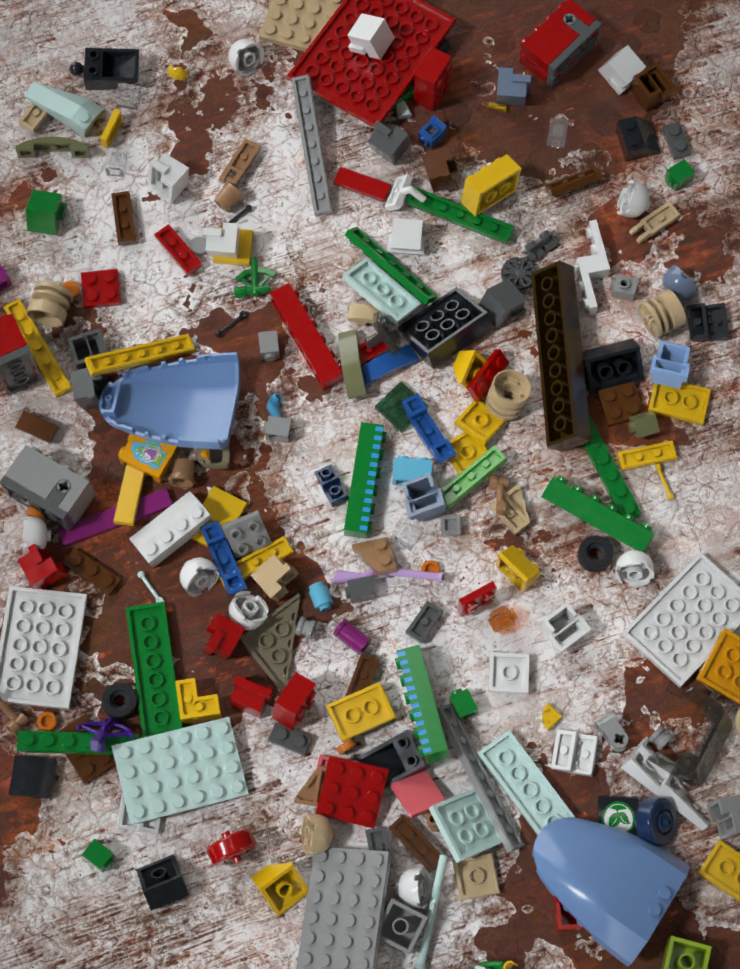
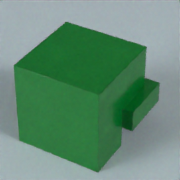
(44, 212)

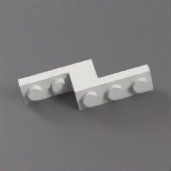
(591, 267)

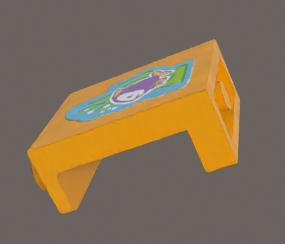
(148, 456)

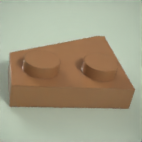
(377, 555)
(311, 789)

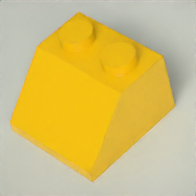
(517, 567)

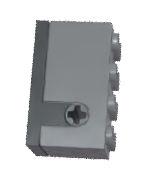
(48, 487)

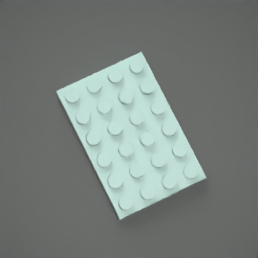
(179, 770)

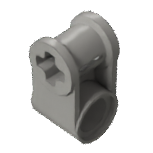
(611, 729)

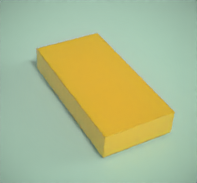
(111, 128)

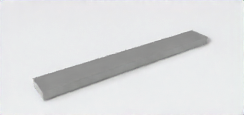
(312, 145)
(479, 779)

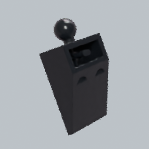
(108, 67)
(397, 757)

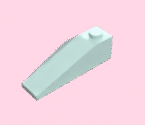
(70, 109)

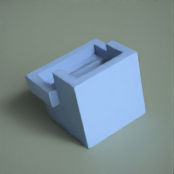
(670, 365)

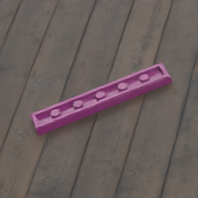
(104, 521)

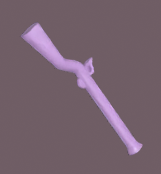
(343, 576)

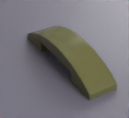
(52, 144)
(351, 364)

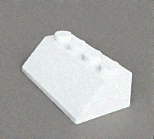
(171, 529)

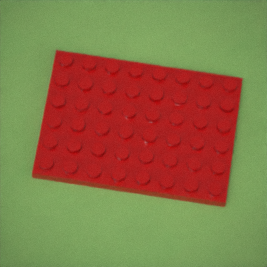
(364, 84)

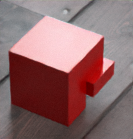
(41, 568)
(224, 636)
(250, 696)

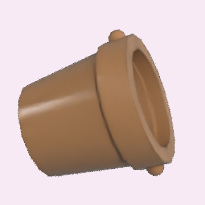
(228, 197)
(182, 474)

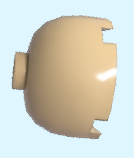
(317, 833)

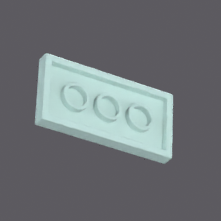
(381, 290)

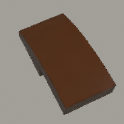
(37, 427)

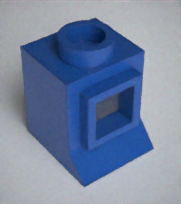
(432, 133)

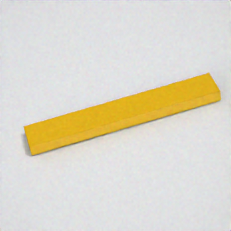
(41, 353)
(139, 355)

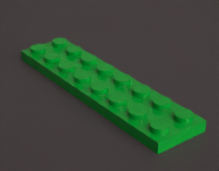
(153, 668)

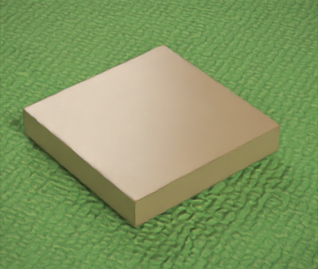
(476, 877)

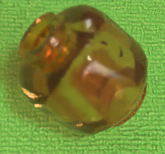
(502, 619)

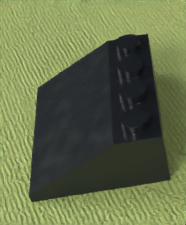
(446, 327)

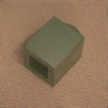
(643, 424)

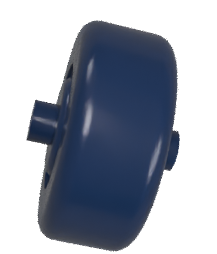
(656, 820)

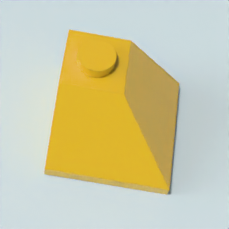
(467, 366)
(280, 886)

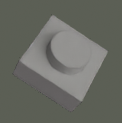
(450, 525)

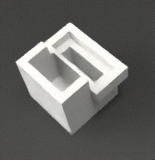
(371, 36)
(621, 69)
(168, 177)
(406, 237)
(222, 241)
(564, 627)

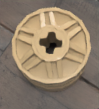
(49, 304)
(662, 313)
(508, 394)

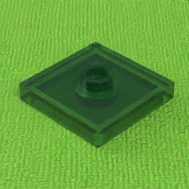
(392, 409)

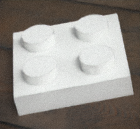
(508, 673)

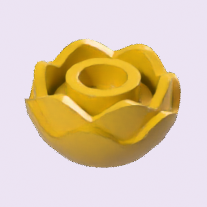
(178, 73)

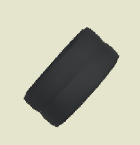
(600, 544)
(114, 691)

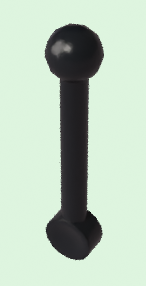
(248, 208)
(242, 315)

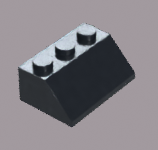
(612, 365)

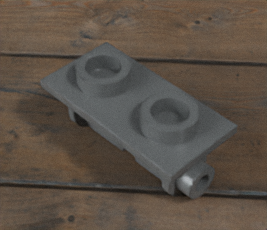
(546, 240)

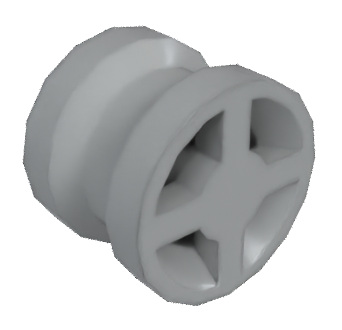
(305, 627)
(660, 738)

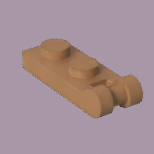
(240, 162)

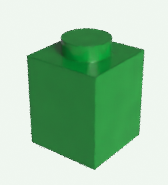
(679, 175)
(463, 704)
(99, 856)

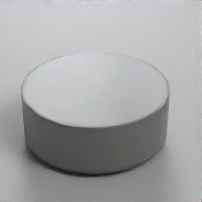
(198, 246)

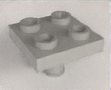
(246, 534)

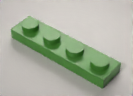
(473, 476)

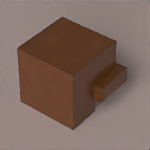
(652, 87)
(439, 166)

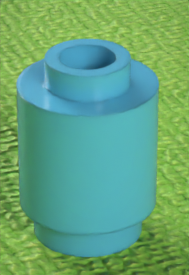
(320, 596)

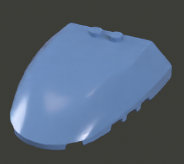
(178, 401)
(608, 881)

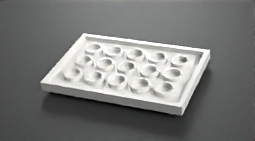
(686, 619)
(40, 646)

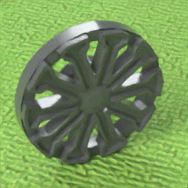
(518, 273)

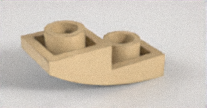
(361, 313)

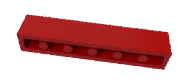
(306, 336)

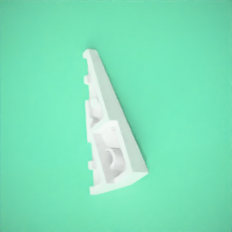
(661, 782)

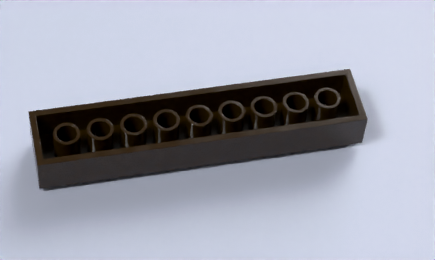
(560, 356)

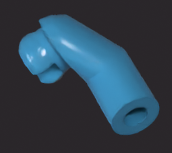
(273, 405)

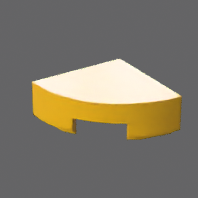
(550, 717)

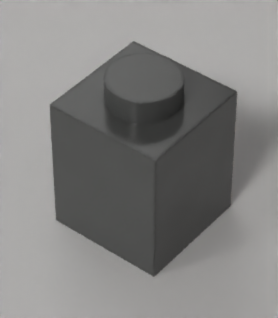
(359, 590)

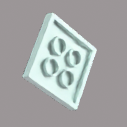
(465, 825)

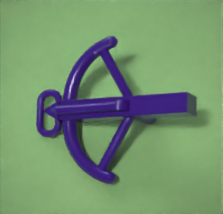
(107, 726)

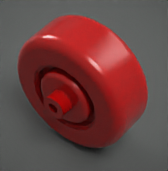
(231, 847)

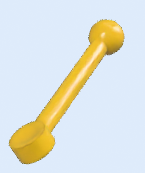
(670, 496)

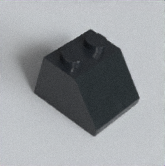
(637, 138)
(162, 882)

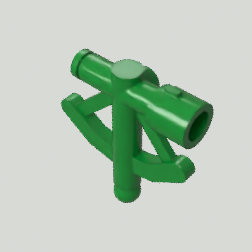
(255, 287)

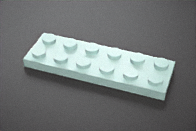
(523, 782)

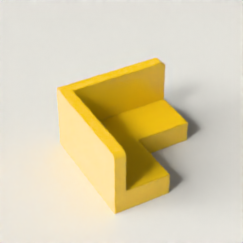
(195, 708)

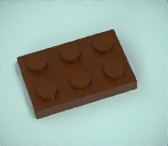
(88, 765)

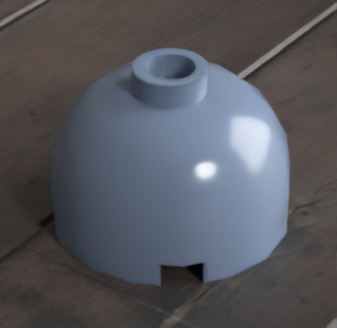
(677, 282)

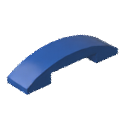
(388, 363)
(427, 430)
(223, 558)

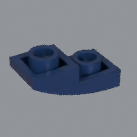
(331, 485)

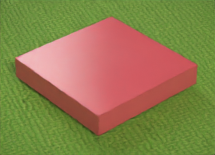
(417, 793)

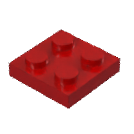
(100, 288)
(481, 596)

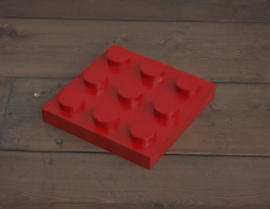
(352, 791)

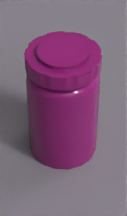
(352, 637)

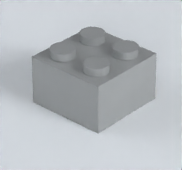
(401, 925)

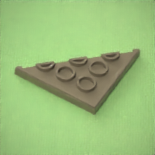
(274, 642)

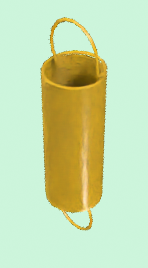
(496, 106)

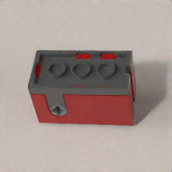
(559, 42)
(16, 359)

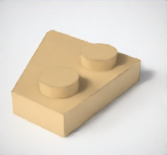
(515, 510)

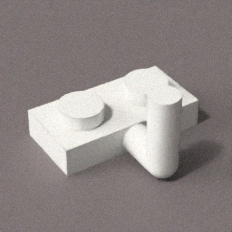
(399, 191)

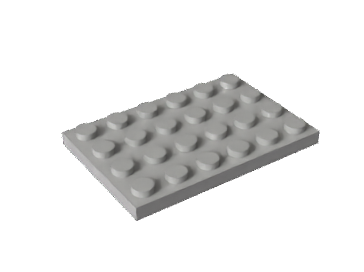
(344, 909)

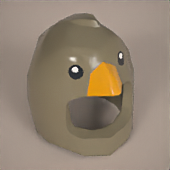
(214, 458)

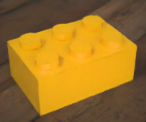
(490, 185)

